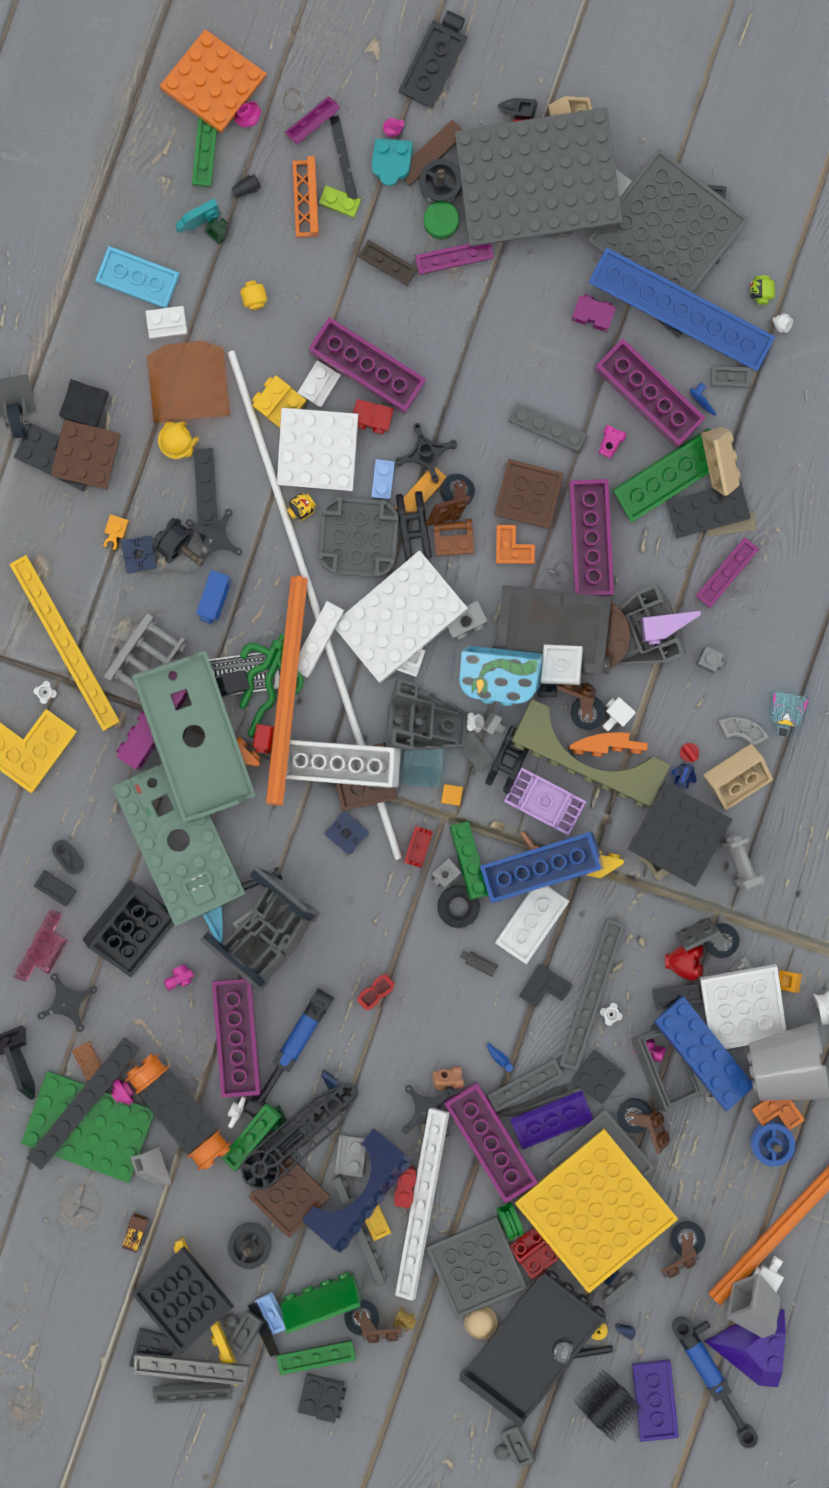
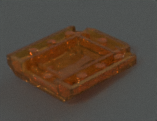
(188, 382)

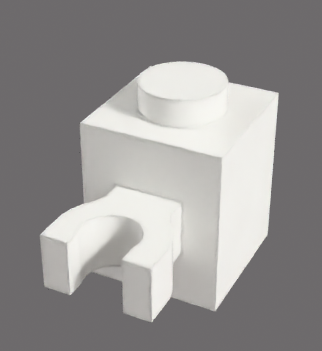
(618, 712)
(770, 1273)

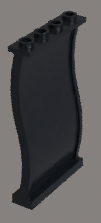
(519, 1360)

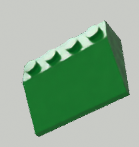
(320, 1302)

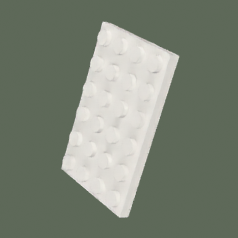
(400, 616)

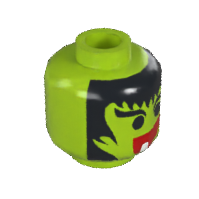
(762, 289)

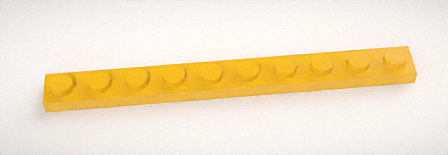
(65, 643)

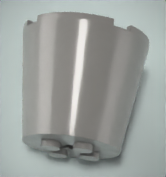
(789, 1065)

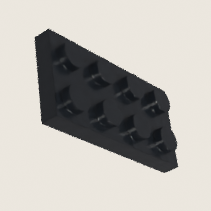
(39, 451)
(707, 511)

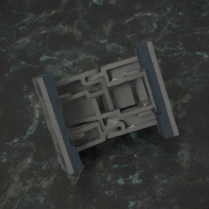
(288, 929)

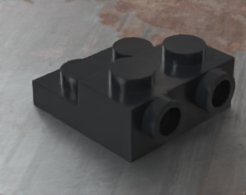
(322, 1397)

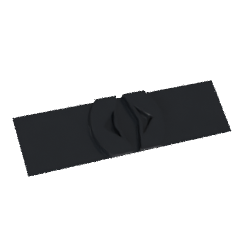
(264, 1331)

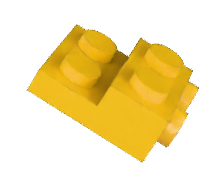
(274, 398)

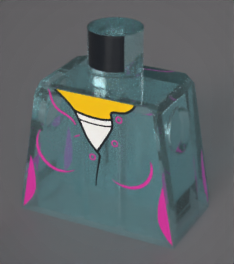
(786, 711)

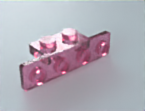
(44, 948)

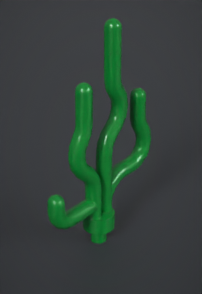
(273, 656)

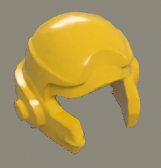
(176, 440)

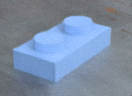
(383, 479)
(271, 1312)

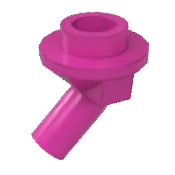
(393, 127)

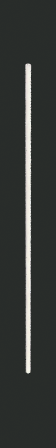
(310, 591)

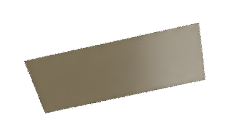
(743, 526)

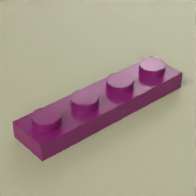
(452, 258)
(727, 572)

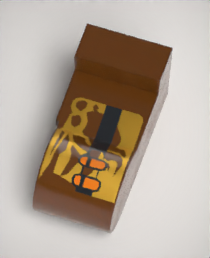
(135, 1232)

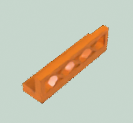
(312, 193)

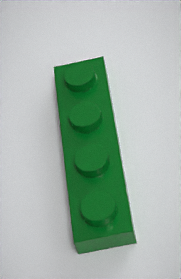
(204, 155)
(468, 860)
(251, 1136)
(316, 1357)

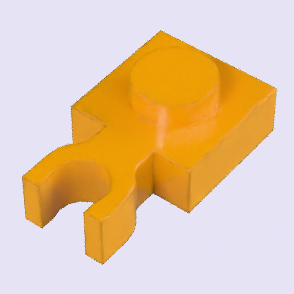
(116, 529)

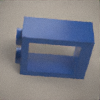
(213, 597)

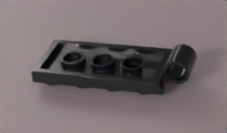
(431, 68)

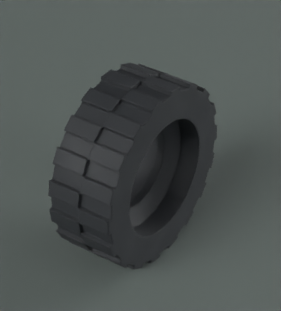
(457, 921)

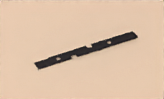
(344, 160)

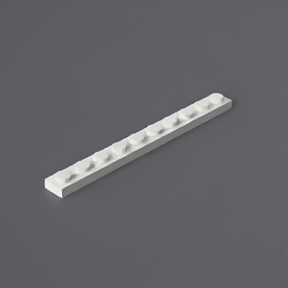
(422, 1203)

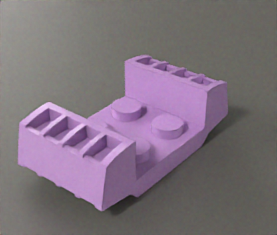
(545, 801)

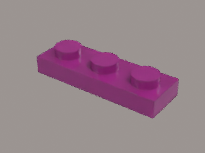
(312, 120)

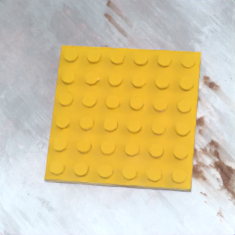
(596, 1210)

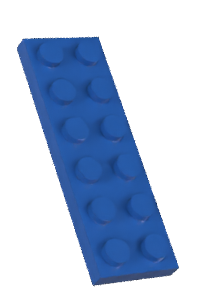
(704, 1053)

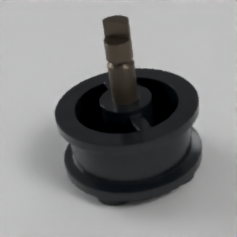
(440, 181)
(174, 541)
(249, 1245)

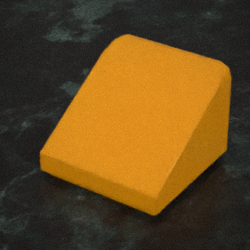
(452, 794)
(790, 981)

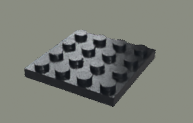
(680, 834)
(182, 1299)

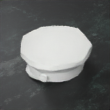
(822, 1003)

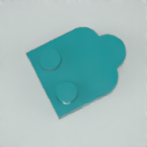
(392, 160)
(198, 216)

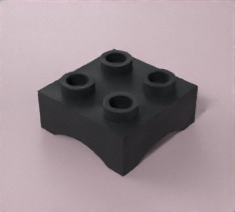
(83, 403)

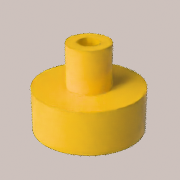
(601, 1334)

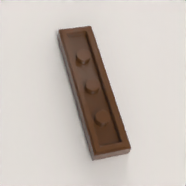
(432, 150)

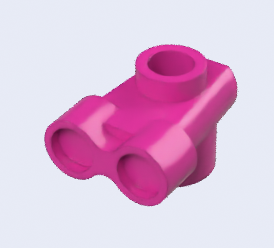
(613, 437)
(181, 977)
(657, 1053)

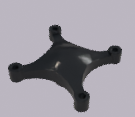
(426, 453)
(214, 536)
(67, 1002)
(422, 1107)

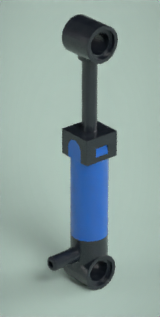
(293, 1046)
(710, 1374)

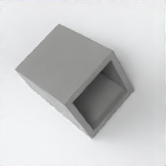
(754, 1305)

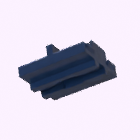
(148, 560)
(340, 840)

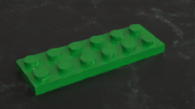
(663, 479)

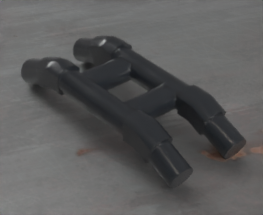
(422, 533)
(498, 765)

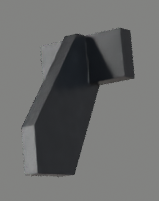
(10, 1046)

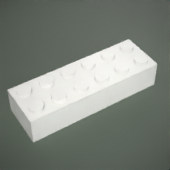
(343, 763)

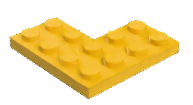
(32, 757)

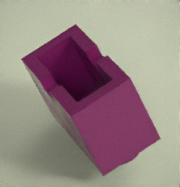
(593, 312)

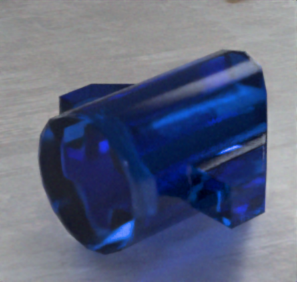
(684, 775)

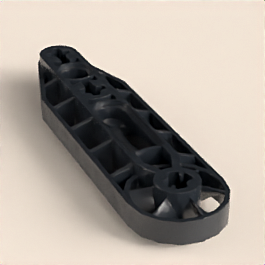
(308, 1128)

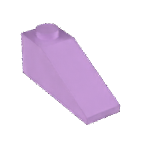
(660, 627)

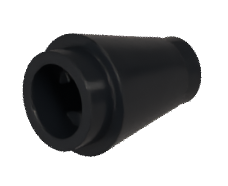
(246, 186)

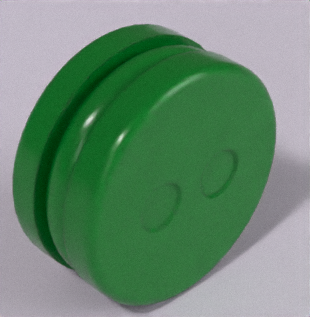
(441, 220)
(509, 1221)

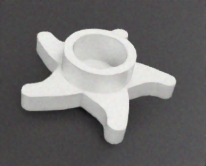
(235, 1111)

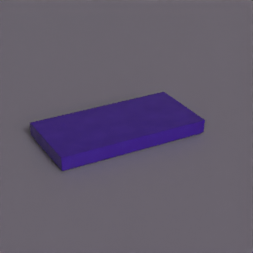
(551, 1119)
(656, 1396)

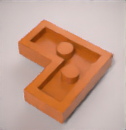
(508, 551)
(784, 1109)

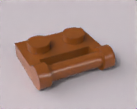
(454, 543)

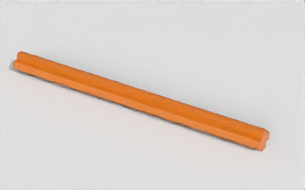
(286, 691)
(772, 1237)

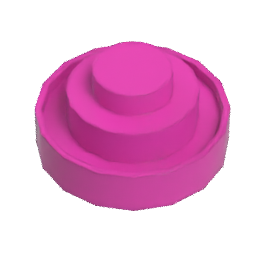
(248, 114)
(122, 1092)

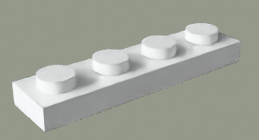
(319, 638)

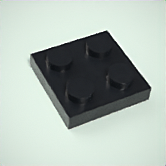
(598, 1076)

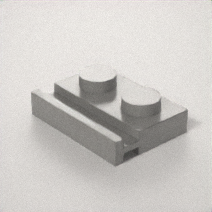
(350, 1156)

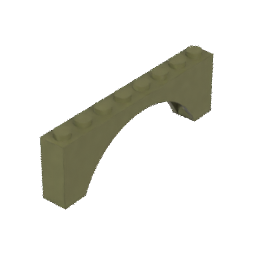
(537, 735)

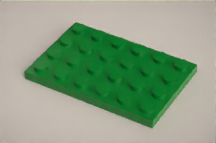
(104, 1136)

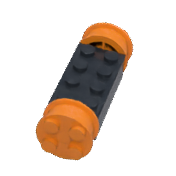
(178, 1112)

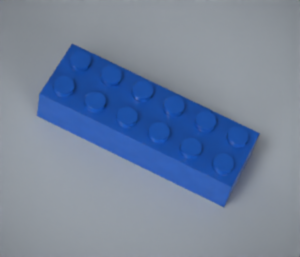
(542, 867)

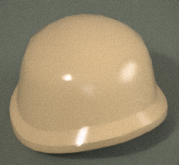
(481, 1323)

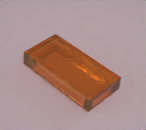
(87, 1059)

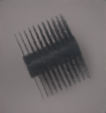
(608, 1405)

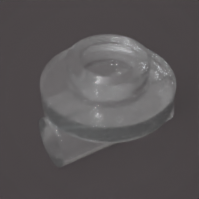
(562, 1352)

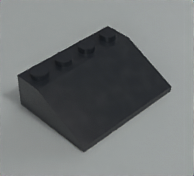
(129, 928)

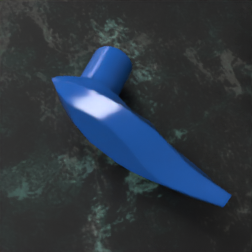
(700, 399)
(500, 1058)

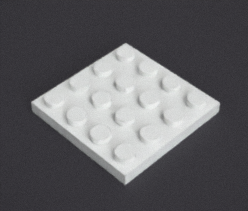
(317, 449)
(743, 1005)

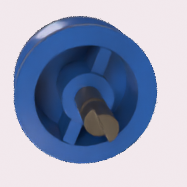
(772, 1144)

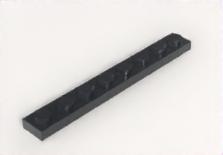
(82, 1103)

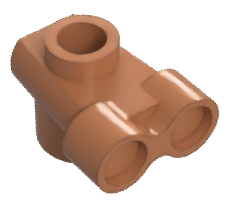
(450, 1077)

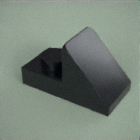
(232, 683)

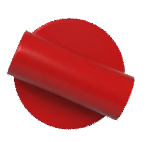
(689, 752)

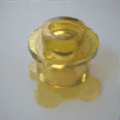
(404, 1320)

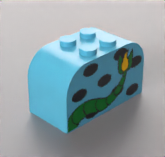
(500, 674)

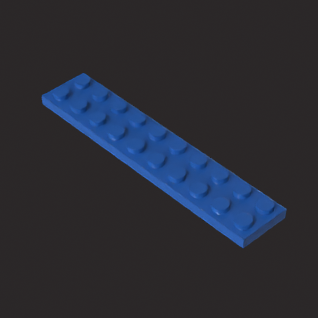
(681, 309)

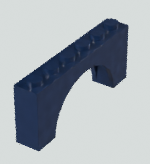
(340, 1226)

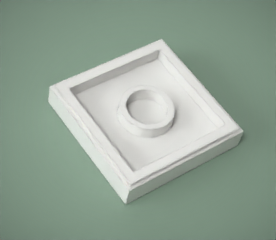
(561, 664)

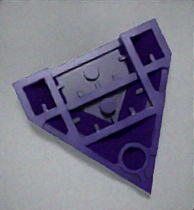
(754, 1356)

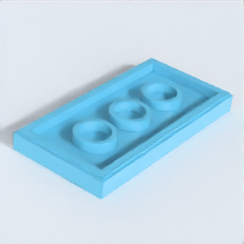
(137, 277)

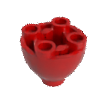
(685, 963)

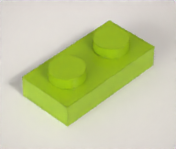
(339, 202)

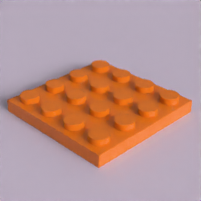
(213, 81)

